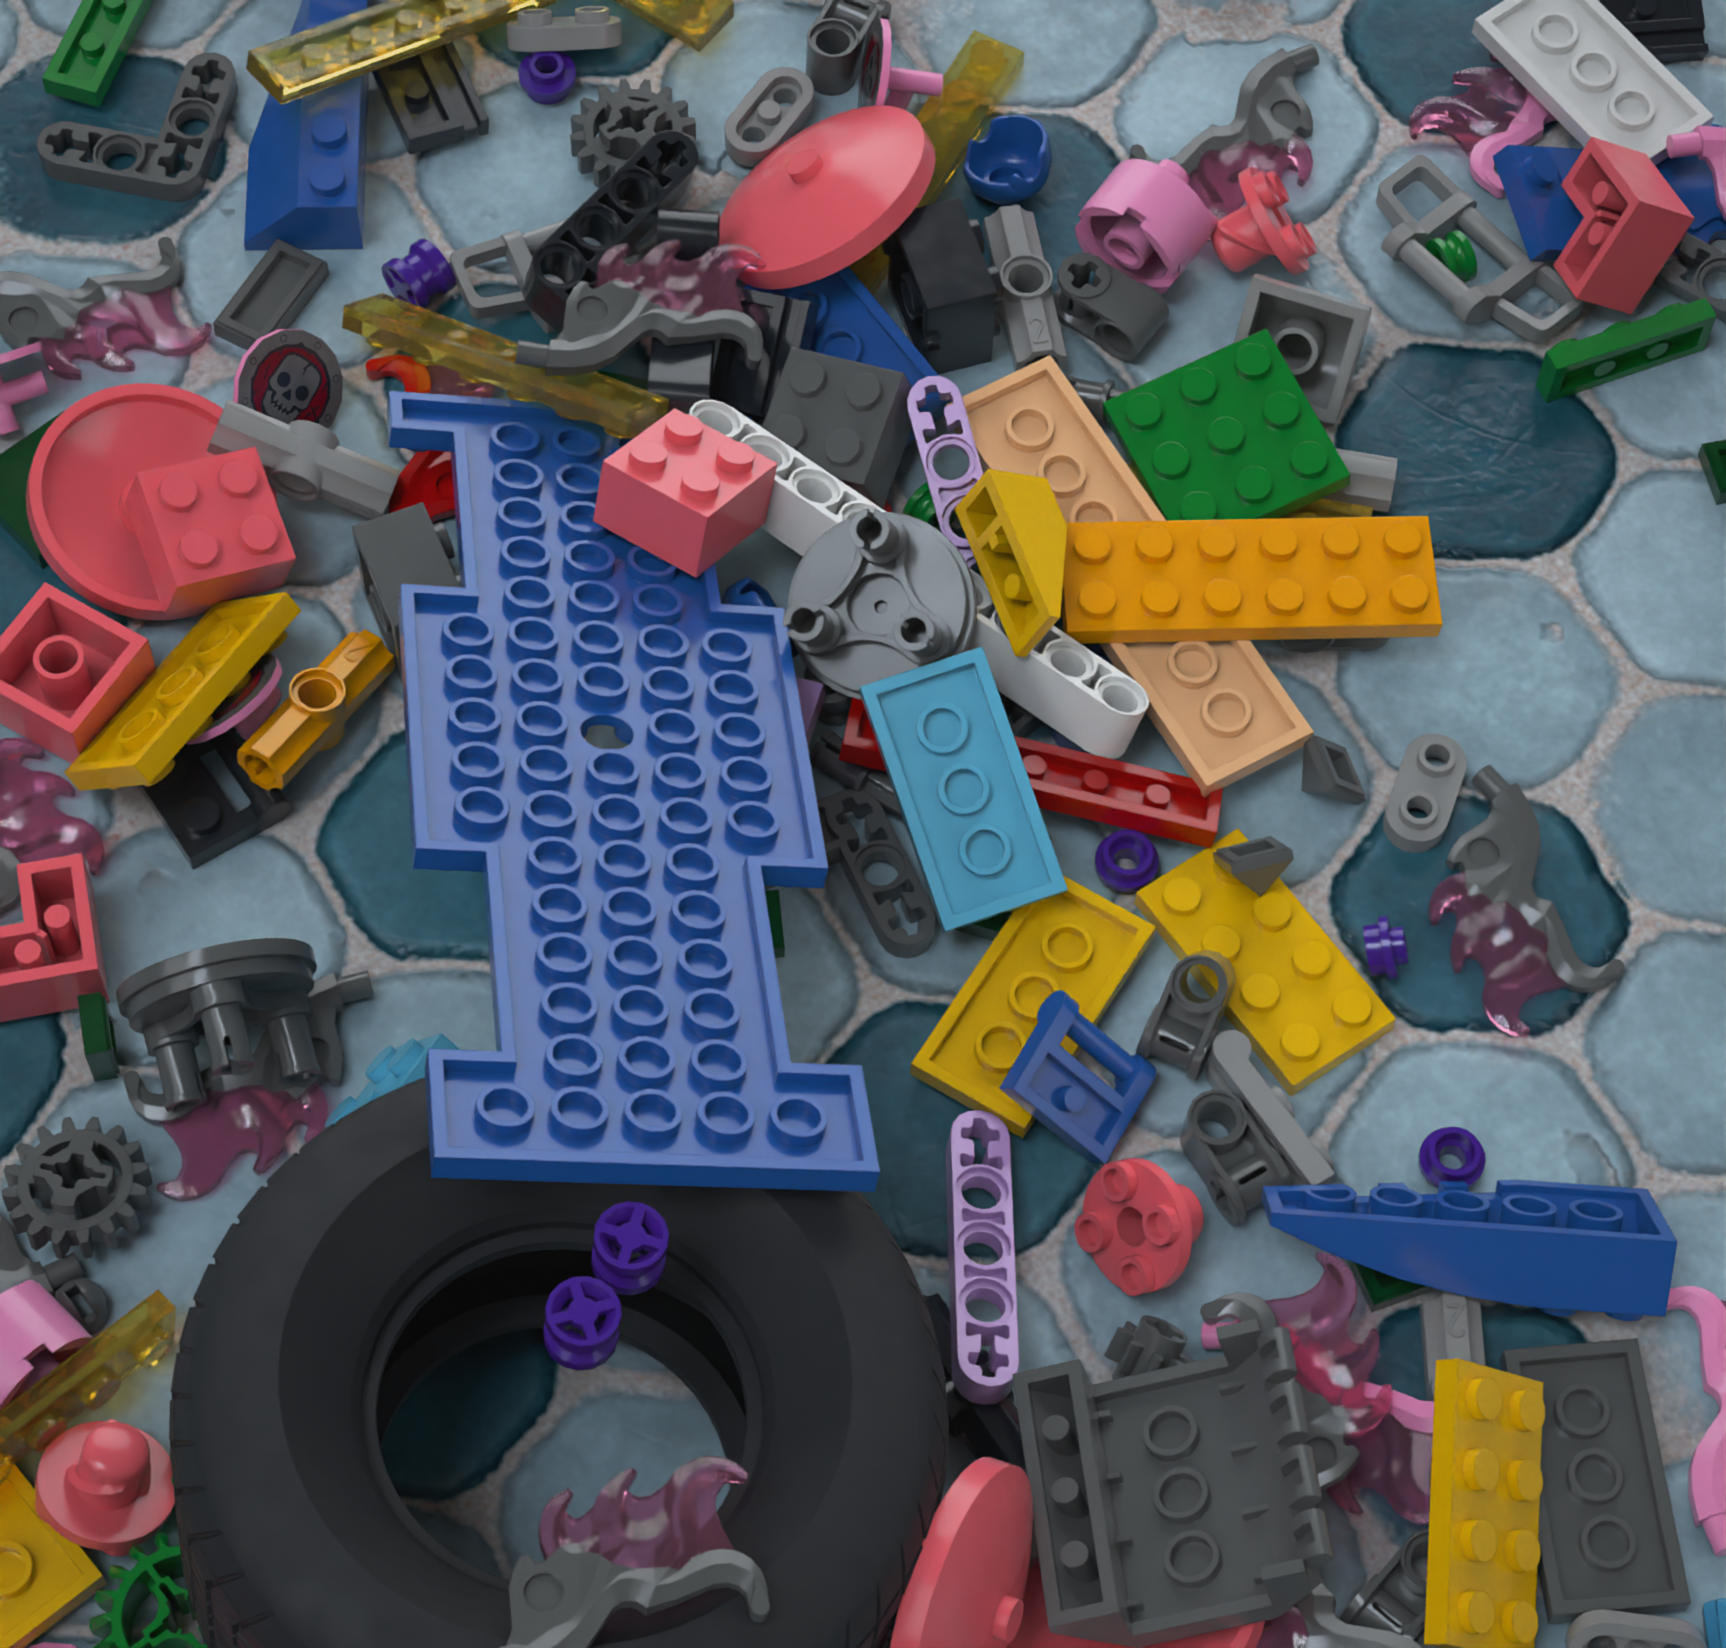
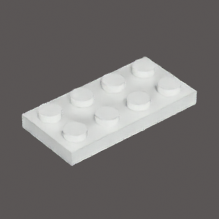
(1590, 73)

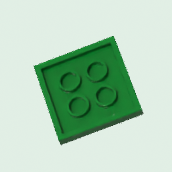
(1227, 437)

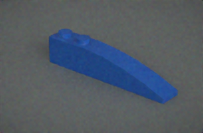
(310, 158)
(1517, 1245)

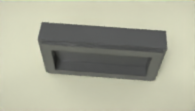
(271, 295)

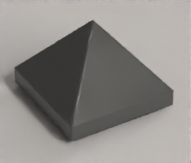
(1330, 772)
(1255, 862)

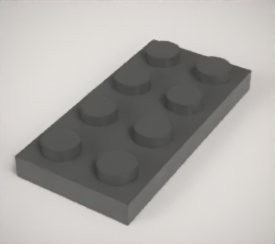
(1604, 1491)

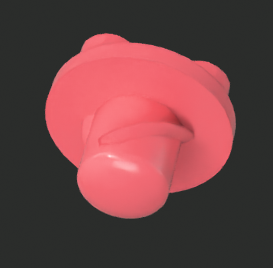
(1262, 227)
(1138, 1225)
(105, 1486)

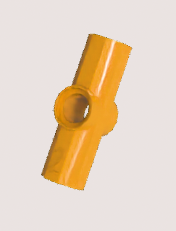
(316, 710)

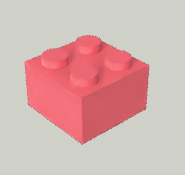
(684, 492)
(210, 530)
(67, 671)

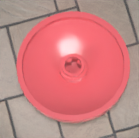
(829, 195)
(85, 477)
(971, 1563)

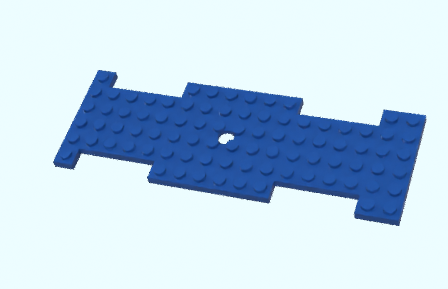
(615, 880)

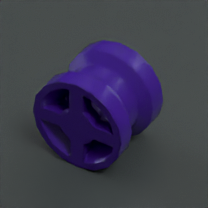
(419, 274)
(631, 1229)
(583, 1304)

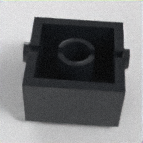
(944, 286)

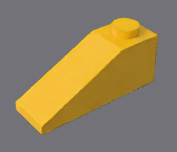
(1019, 551)

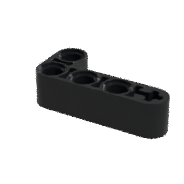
(609, 221)
(685, 370)

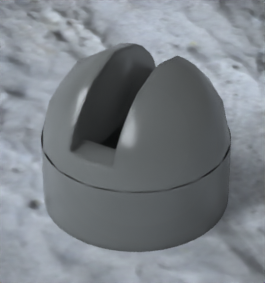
(95, 1298)

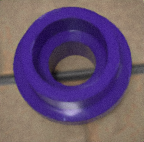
(549, 87)
(1126, 845)
(1385, 948)
(1454, 1142)

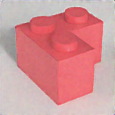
(1626, 227)
(57, 945)

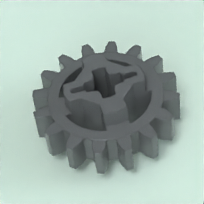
(624, 125)
(84, 1194)

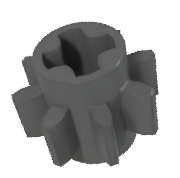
(1146, 1347)

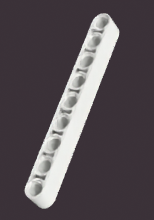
(1054, 682)

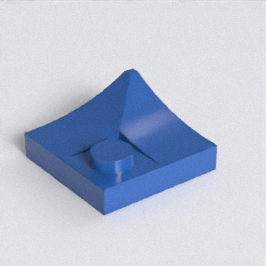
(1535, 194)

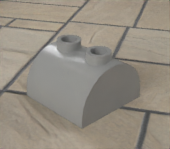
(1314, 334)

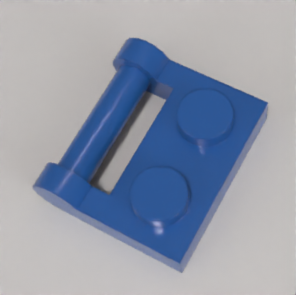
(1068, 1094)

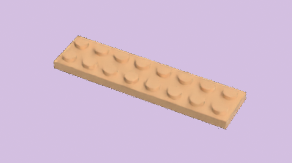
(1205, 697)

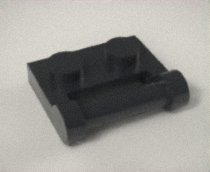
(199, 812)

